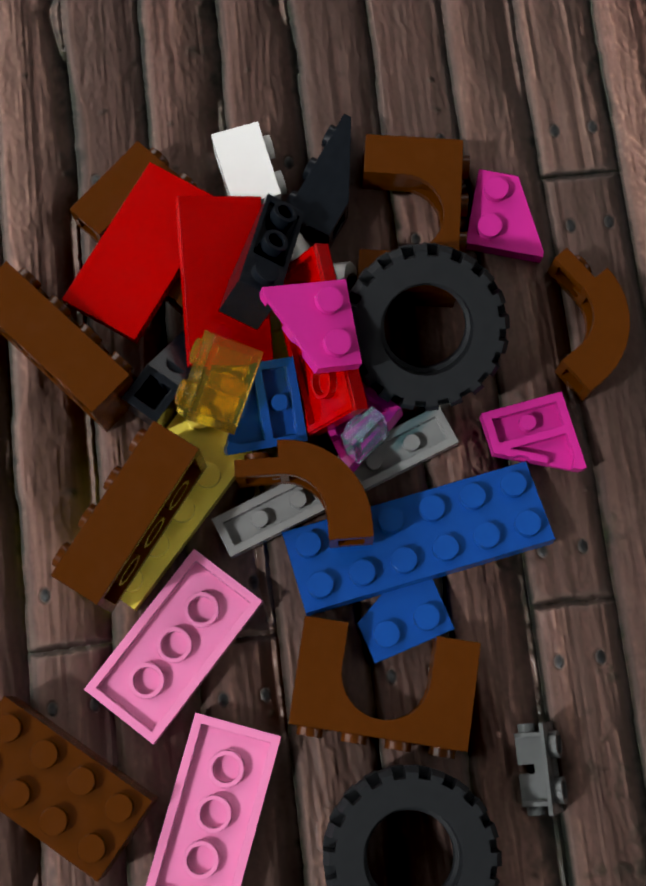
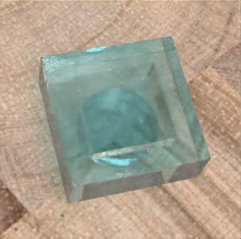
(364, 434)

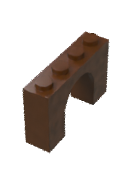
(432, 171)
(103, 200)
(438, 720)

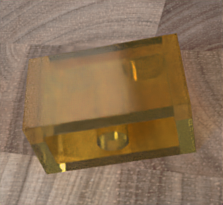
(218, 381)

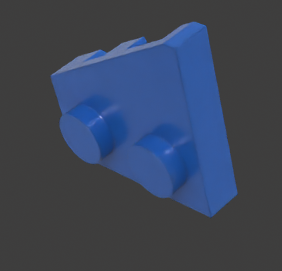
(271, 409)
(404, 620)

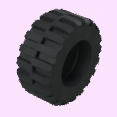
(482, 338)
(416, 789)

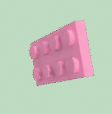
(173, 646)
(214, 805)

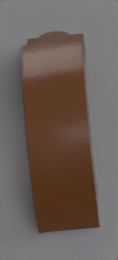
(605, 320)
(322, 475)

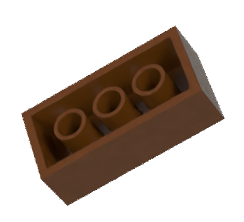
(62, 348)
(130, 516)
(66, 791)

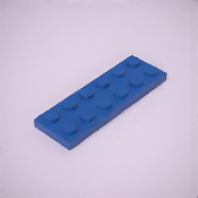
(422, 539)

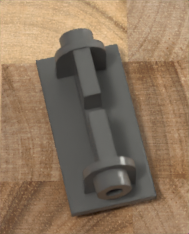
(545, 785)

